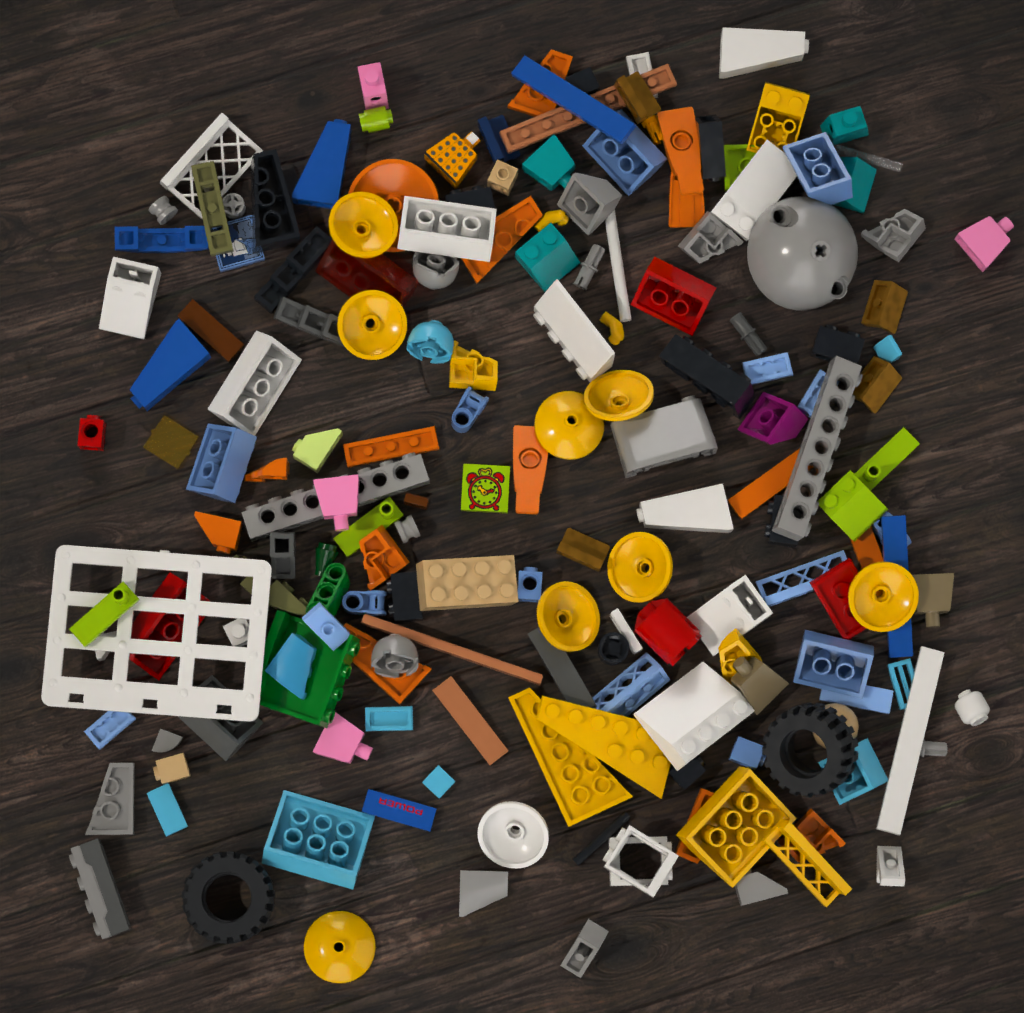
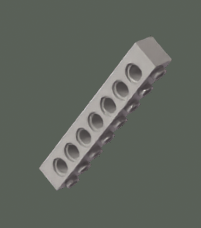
(786, 523)
(258, 529)

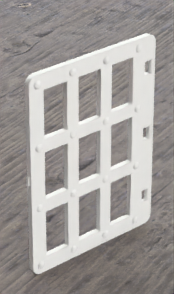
(173, 700)

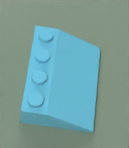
(318, 839)

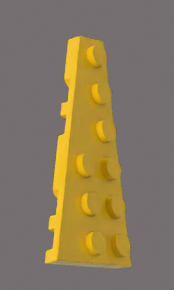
(611, 738)
(573, 774)

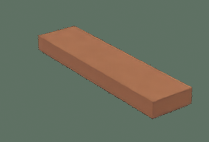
(470, 720)

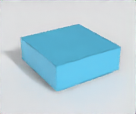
(438, 782)

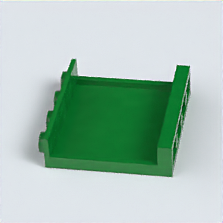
(327, 677)

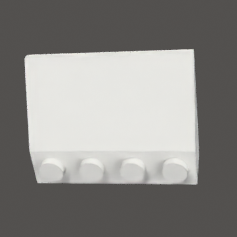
(573, 332)
(693, 714)

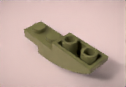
(280, 596)

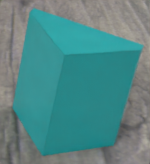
(862, 180)

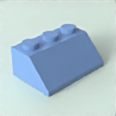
(626, 163)
(820, 169)
(221, 462)
(833, 664)

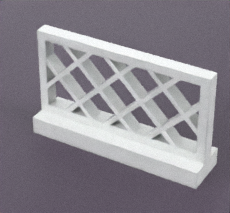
(200, 148)

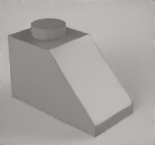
(757, 887)
(584, 948)

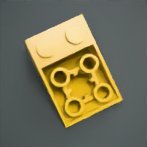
(778, 116)

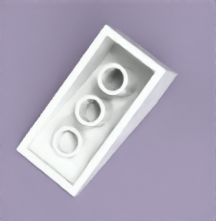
(755, 189)

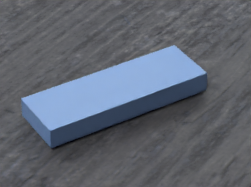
(874, 699)

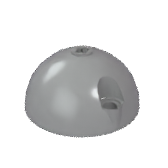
(785, 257)

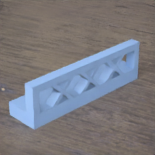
(798, 590)
(630, 697)

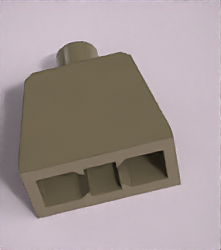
(934, 596)
(757, 682)

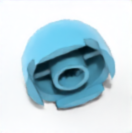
(431, 341)

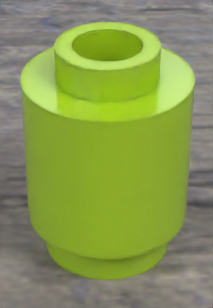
(376, 119)

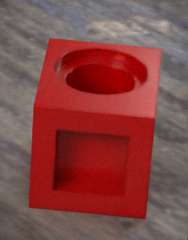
(95, 443)

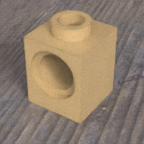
(502, 177)
(171, 769)

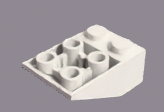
(129, 297)
(733, 608)

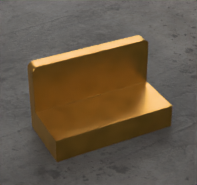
(637, 97)
(884, 306)
(877, 383)
(583, 549)

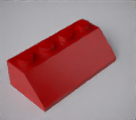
(161, 627)

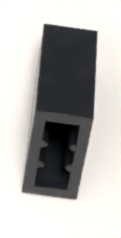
(711, 147)

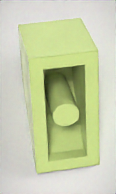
(316, 448)

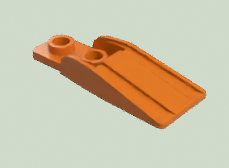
(682, 148)
(684, 210)
(528, 469)

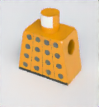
(453, 157)

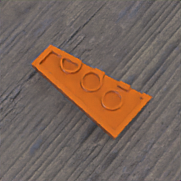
(509, 229)
(397, 688)

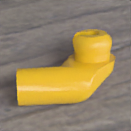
(555, 216)
(615, 326)

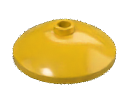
(367, 213)
(383, 336)
(618, 395)
(559, 436)
(628, 565)
(893, 606)
(578, 616)
(357, 947)

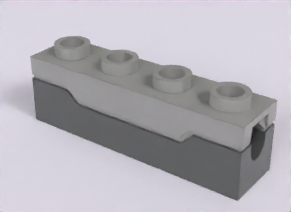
(100, 888)

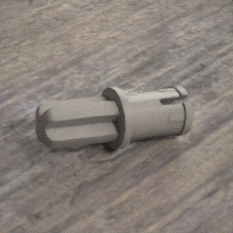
(589, 267)
(933, 748)

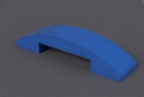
(160, 239)

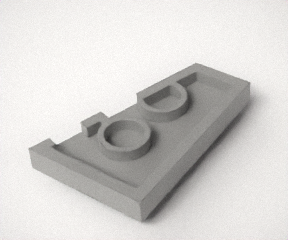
(115, 803)

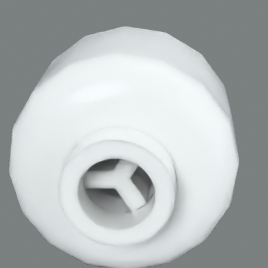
(972, 707)

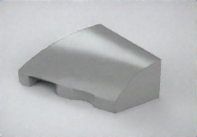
(896, 234)
(708, 239)
(481, 889)

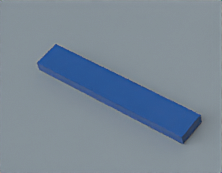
(573, 100)
(895, 550)

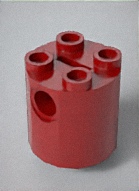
(666, 630)

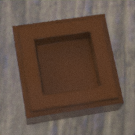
(416, 501)

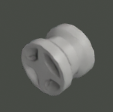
(232, 201)
(163, 210)
(407, 529)

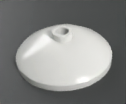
(510, 846)

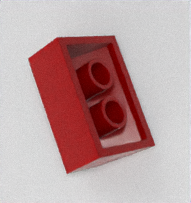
(673, 296)

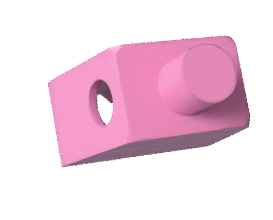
(373, 85)
(985, 240)
(338, 499)
(342, 741)

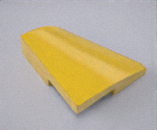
(472, 370)
(730, 649)

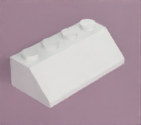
(447, 228)
(254, 383)

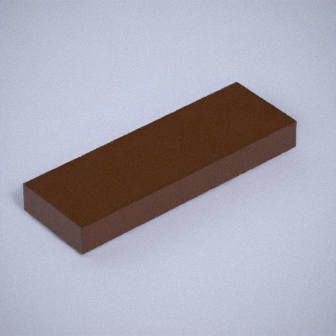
(210, 330)

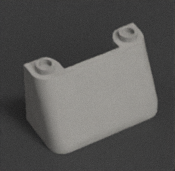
(664, 436)

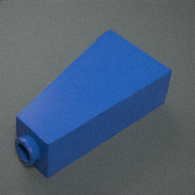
(325, 170)
(169, 366)

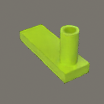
(887, 458)
(383, 514)
(104, 614)

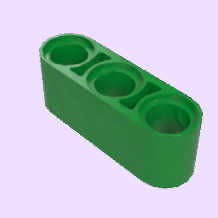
(331, 587)

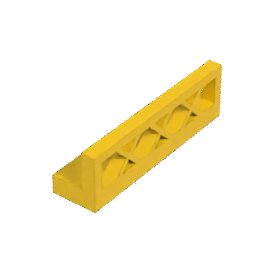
(814, 858)

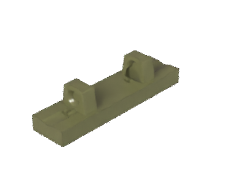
(212, 208)

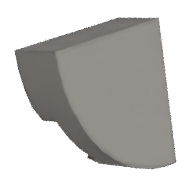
(166, 741)

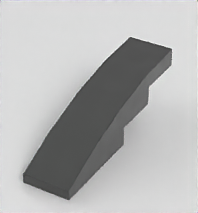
(308, 320)
(562, 671)

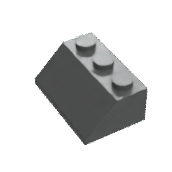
(222, 735)

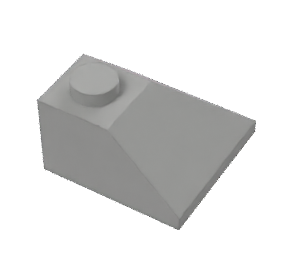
(588, 201)

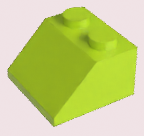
(852, 505)

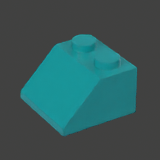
(547, 257)

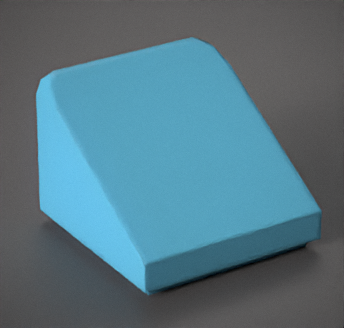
(888, 349)

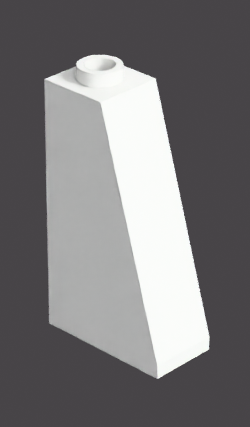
(758, 49)
(692, 510)

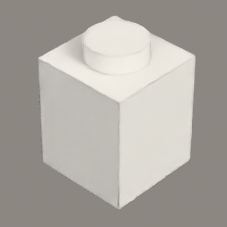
(237, 632)

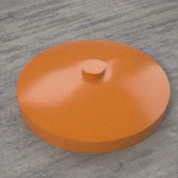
(392, 181)

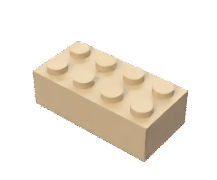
(467, 582)

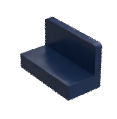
(490, 133)

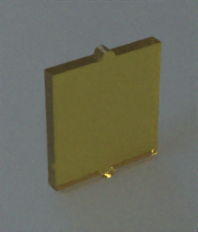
(170, 442)

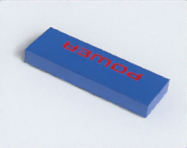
(399, 810)

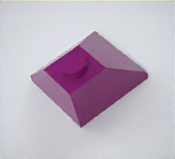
(773, 420)

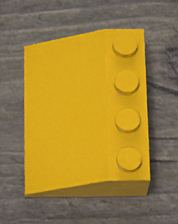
(732, 824)

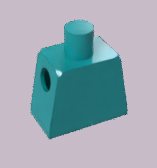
(845, 125)
(550, 164)

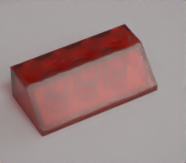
(360, 274)

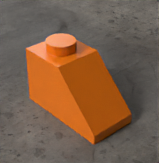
(221, 531)

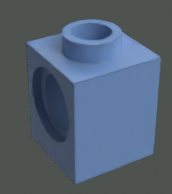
(529, 595)
(747, 753)

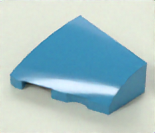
(293, 664)

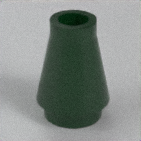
(325, 555)

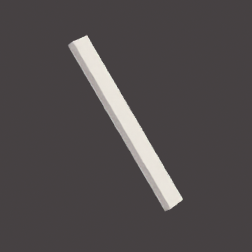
(910, 740)

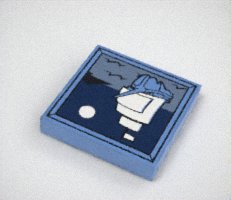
(242, 244)

